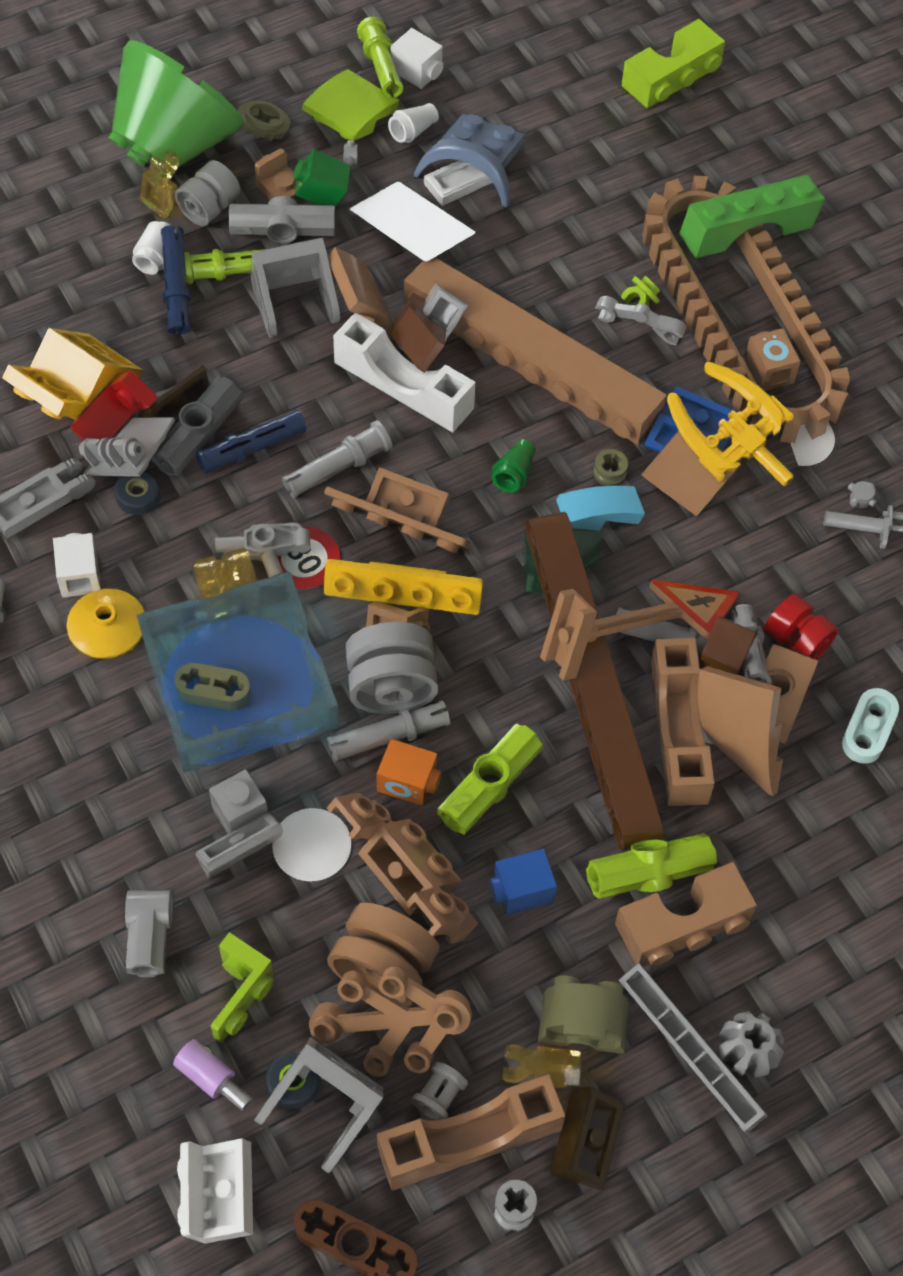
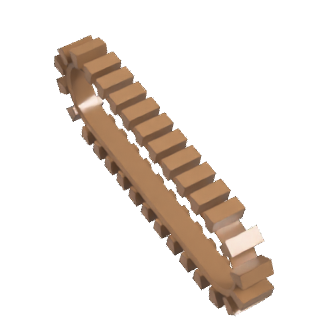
(780, 290)

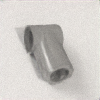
(147, 920)

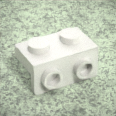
(215, 1190)

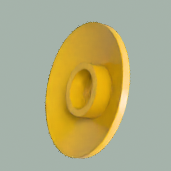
(105, 637)

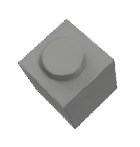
(237, 801)

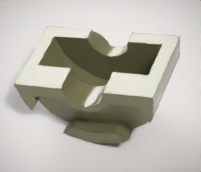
(584, 1015)

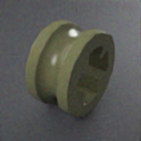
(611, 457)

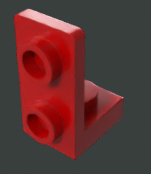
(113, 407)

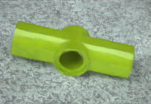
(474, 794)
(651, 865)

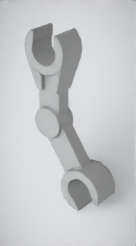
(666, 327)

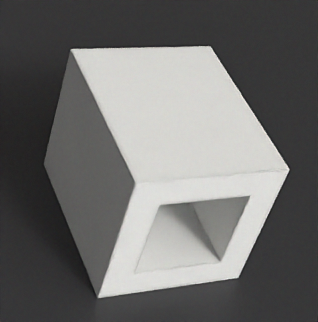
(417, 58)
(76, 564)

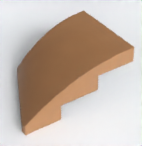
(742, 723)

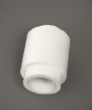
(148, 250)

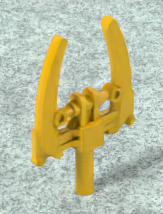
(747, 439)

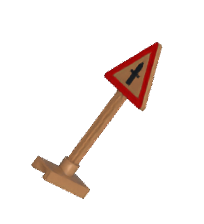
(575, 622)

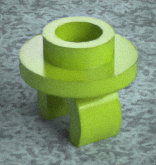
(644, 289)

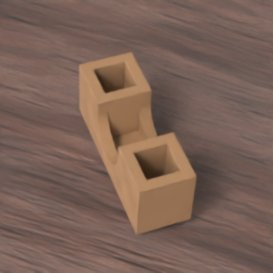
(656, 933)

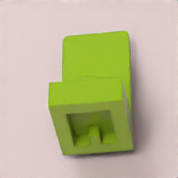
(241, 962)

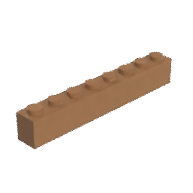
(544, 354)

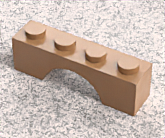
(683, 749)
(437, 1146)

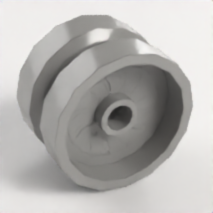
(391, 667)

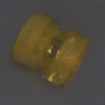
(220, 576)

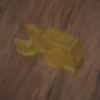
(157, 188)
(560, 1064)

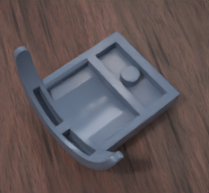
(481, 145)

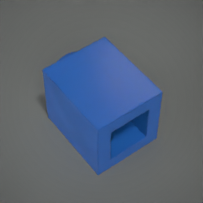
(523, 882)

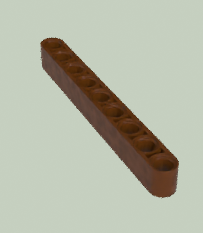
(597, 691)

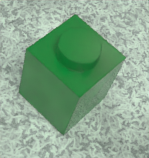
(321, 179)

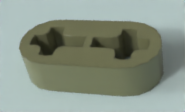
(212, 686)

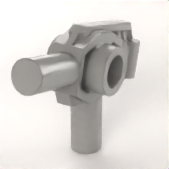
(268, 542)

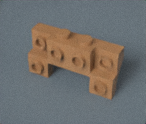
(407, 866)

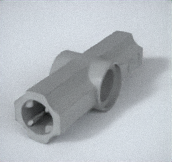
(282, 219)

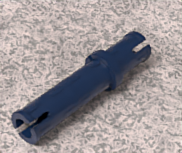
(176, 292)
(214, 458)

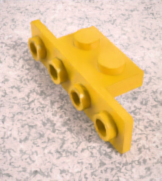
(403, 586)

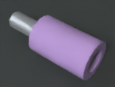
(210, 1073)

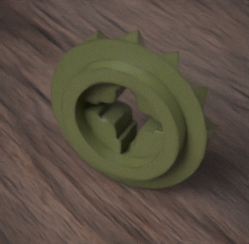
(272, 120)

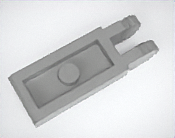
(42, 495)

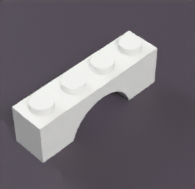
(369, 354)

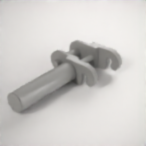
(865, 523)

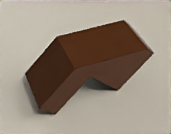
(417, 334)
(727, 646)

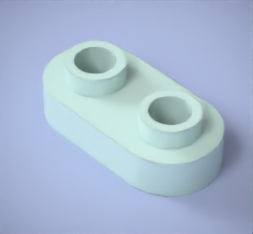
(870, 728)

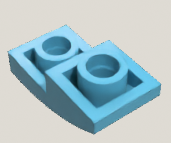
(593, 506)

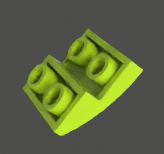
(349, 105)

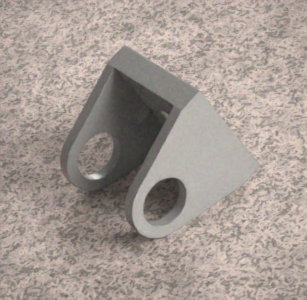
(292, 266)
(344, 1077)

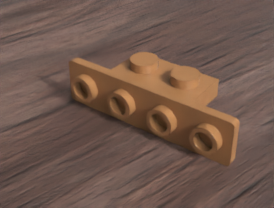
(404, 502)

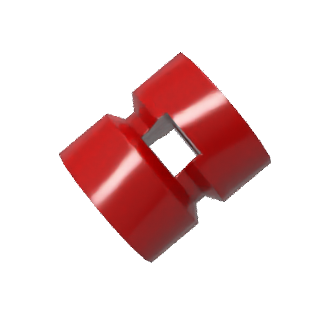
(797, 626)

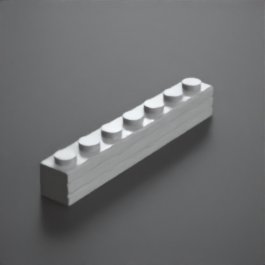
(693, 1048)

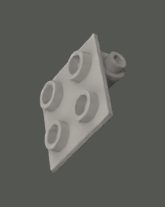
(127, 450)

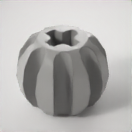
(751, 1044)

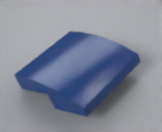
(702, 411)

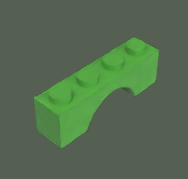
(717, 222)

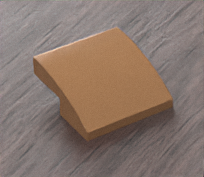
(359, 288)

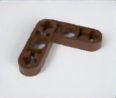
(351, 1224)

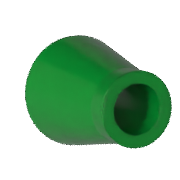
(513, 468)

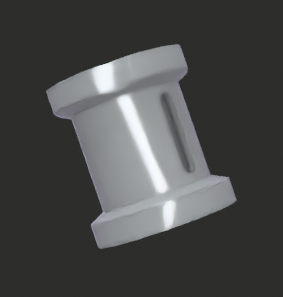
(442, 1076)
(515, 1191)

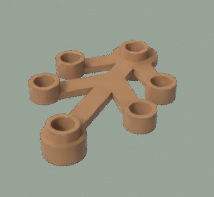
(331, 1020)

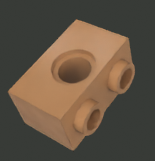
(793, 675)

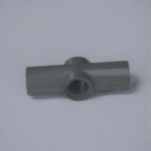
(207, 414)

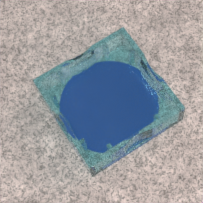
(249, 630)

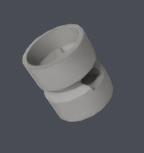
(207, 193)

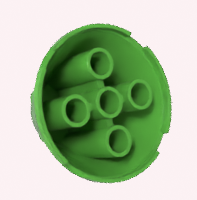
(166, 110)

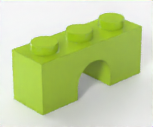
(656, 77)

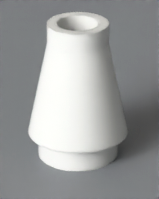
(411, 122)

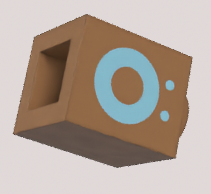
(772, 359)

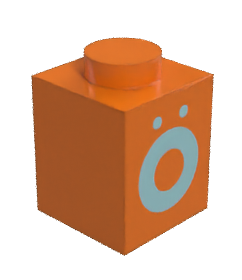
(408, 772)

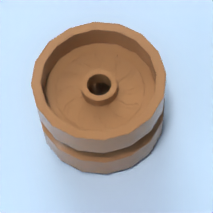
(383, 940)

